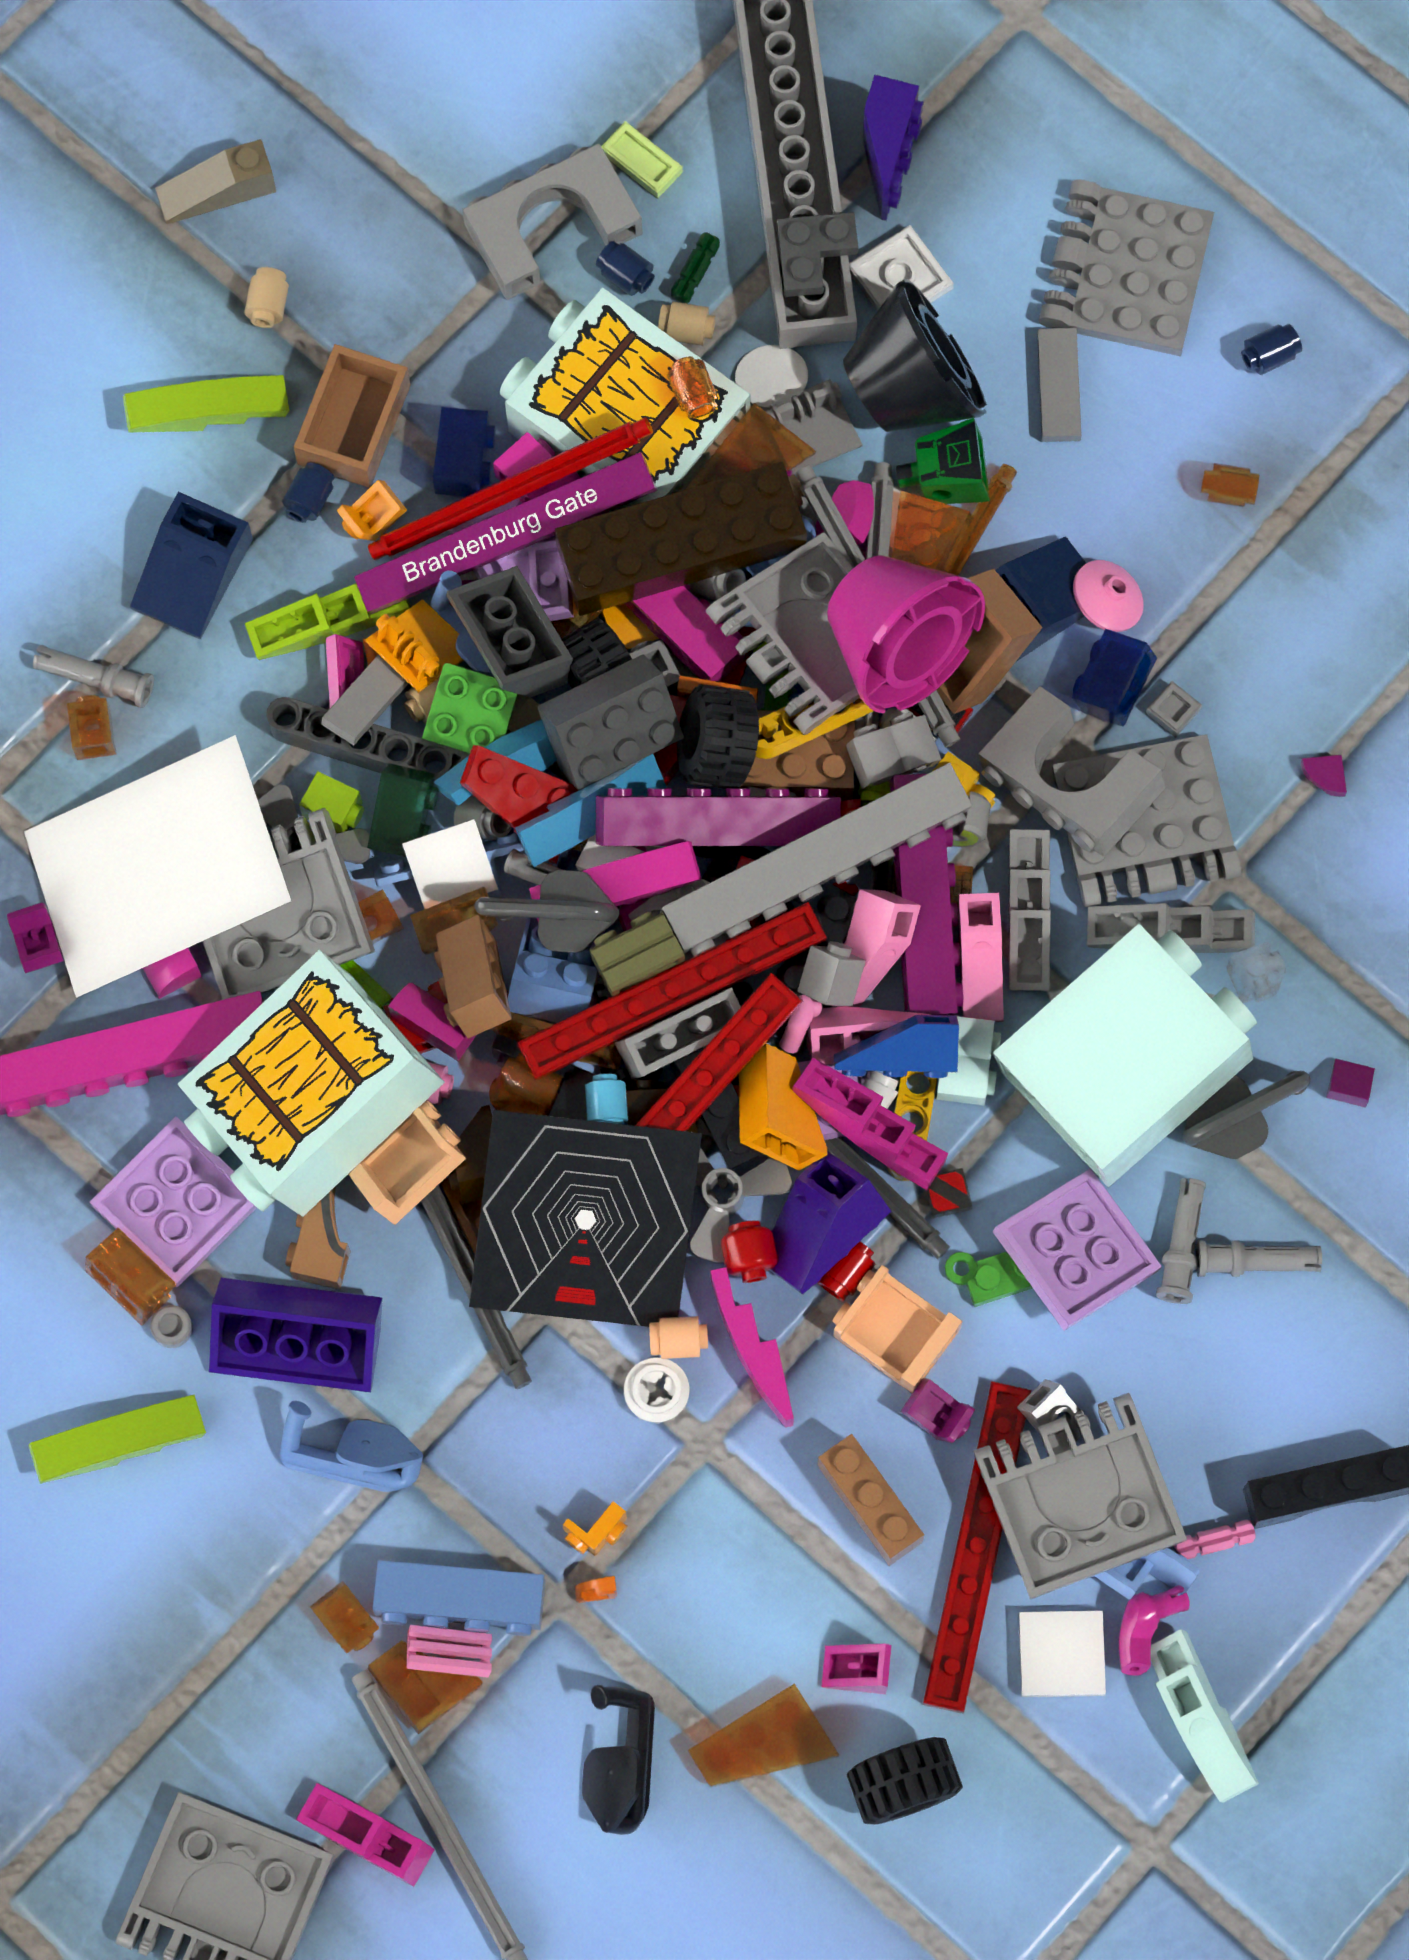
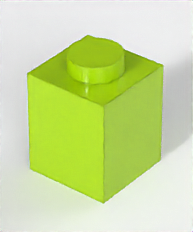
(338, 798)

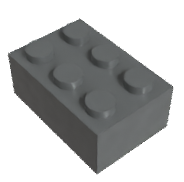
(610, 722)

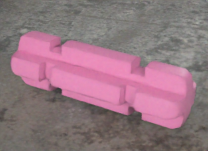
(1217, 1539)

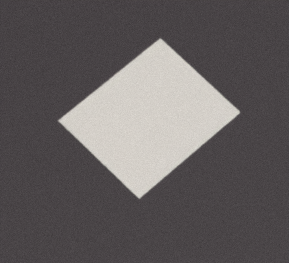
(156, 866)

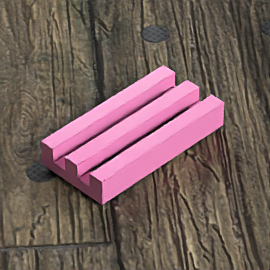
(449, 1644)

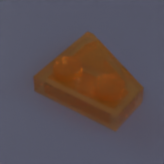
(419, 1693)

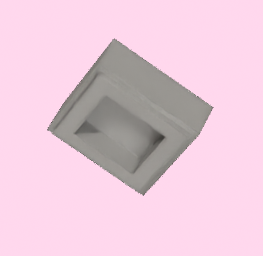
(1173, 709)

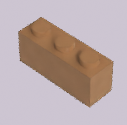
(472, 977)
(870, 1499)

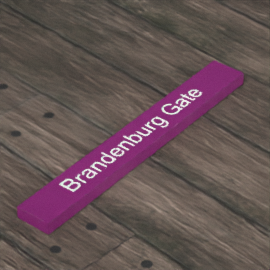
(505, 532)

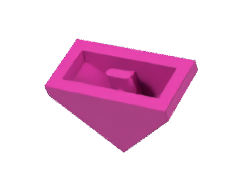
(857, 1667)

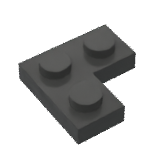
(808, 240)

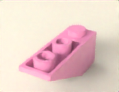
(880, 935)
(981, 955)

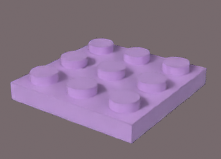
(174, 1201)
(1077, 1249)

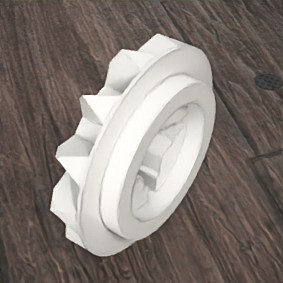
(650, 1372)

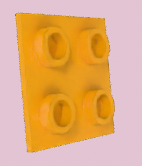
(416, 644)

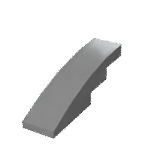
(1029, 910)
(1197, 926)

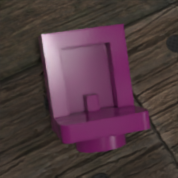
(35, 937)
(938, 1412)

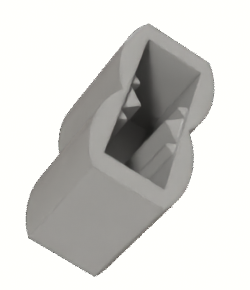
(892, 750)

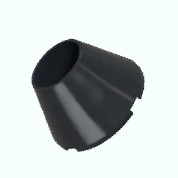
(910, 367)

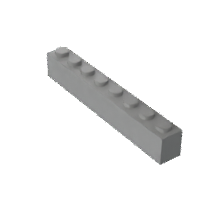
(816, 859)

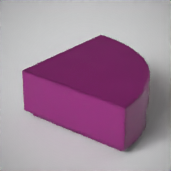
(1326, 774)

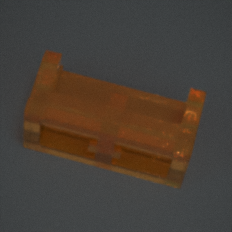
(129, 1276)

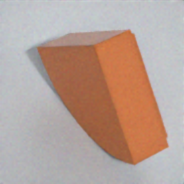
(596, 1590)

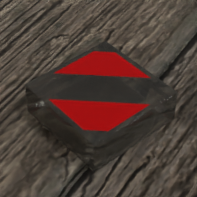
(949, 1194)

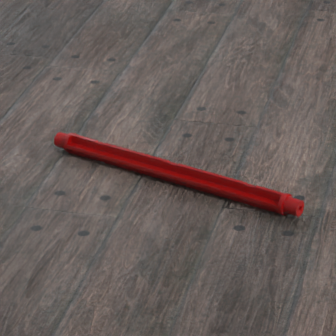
(510, 488)

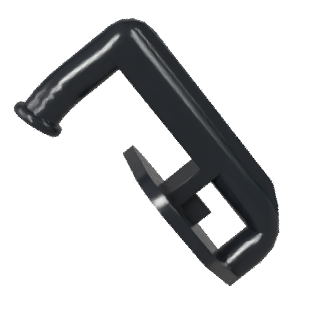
(620, 1776)

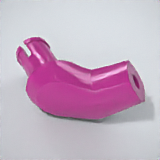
(1141, 1622)

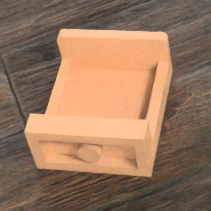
(408, 1164)
(895, 1329)

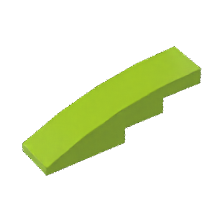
(205, 403)
(314, 619)
(116, 1439)

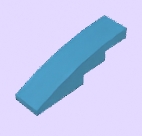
(526, 745)
(574, 817)

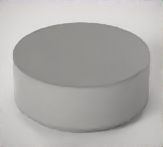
(171, 1326)

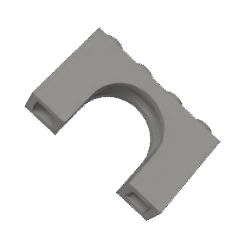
(583, 180)
(1092, 816)

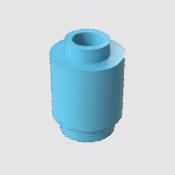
(606, 1099)

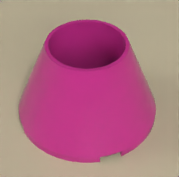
(902, 628)

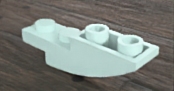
(1199, 1717)

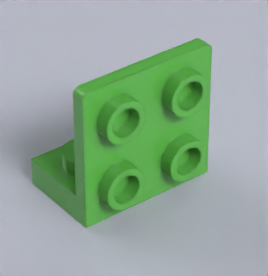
(468, 709)

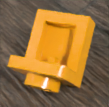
(372, 512)
(606, 1529)

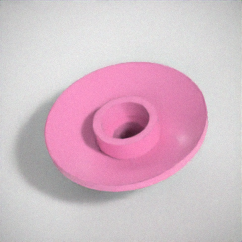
(1108, 595)

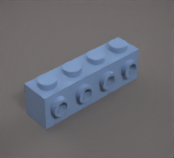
(459, 1596)

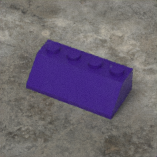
(294, 1334)

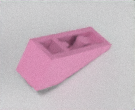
(845, 1026)

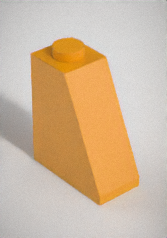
(773, 1115)

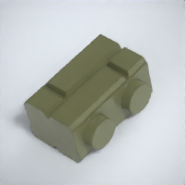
(636, 953)

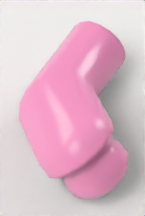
(799, 1024)

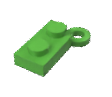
(988, 1278)

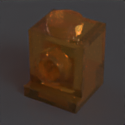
(96, 742)
(381, 909)

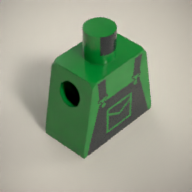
(949, 465)

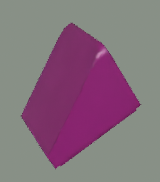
(1350, 1083)

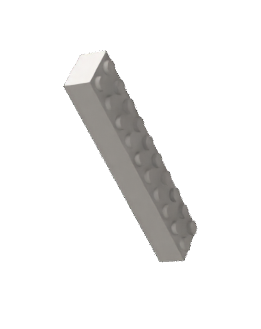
(793, 158)

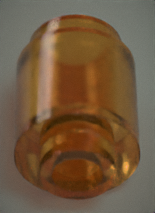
(692, 387)
(1230, 485)
(522, 1083)

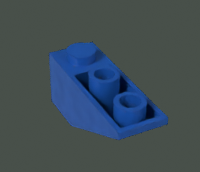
(913, 1045)

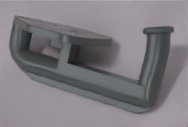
(569, 910)
(1232, 1117)

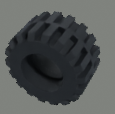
(594, 651)
(719, 737)
(904, 1780)

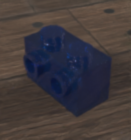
(462, 452)
(1113, 677)

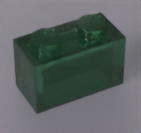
(402, 808)

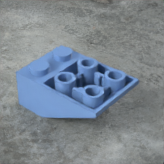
(550, 982)

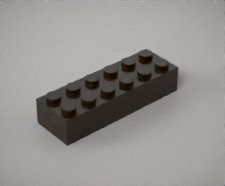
(680, 538)

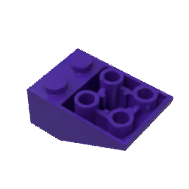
(889, 130)
(823, 1220)

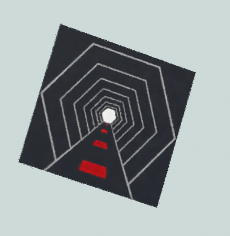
(584, 1219)

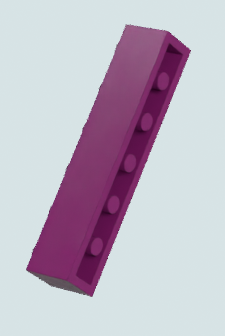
(711, 819)
(932, 956)

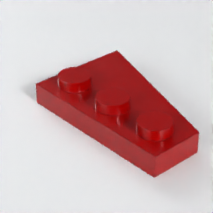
(512, 788)

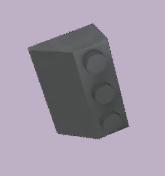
(512, 633)

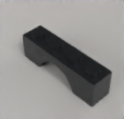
(1328, 1485)

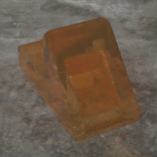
(445, 915)

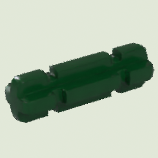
(695, 268)

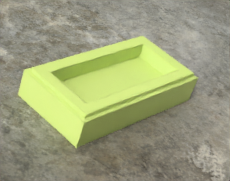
(642, 159)

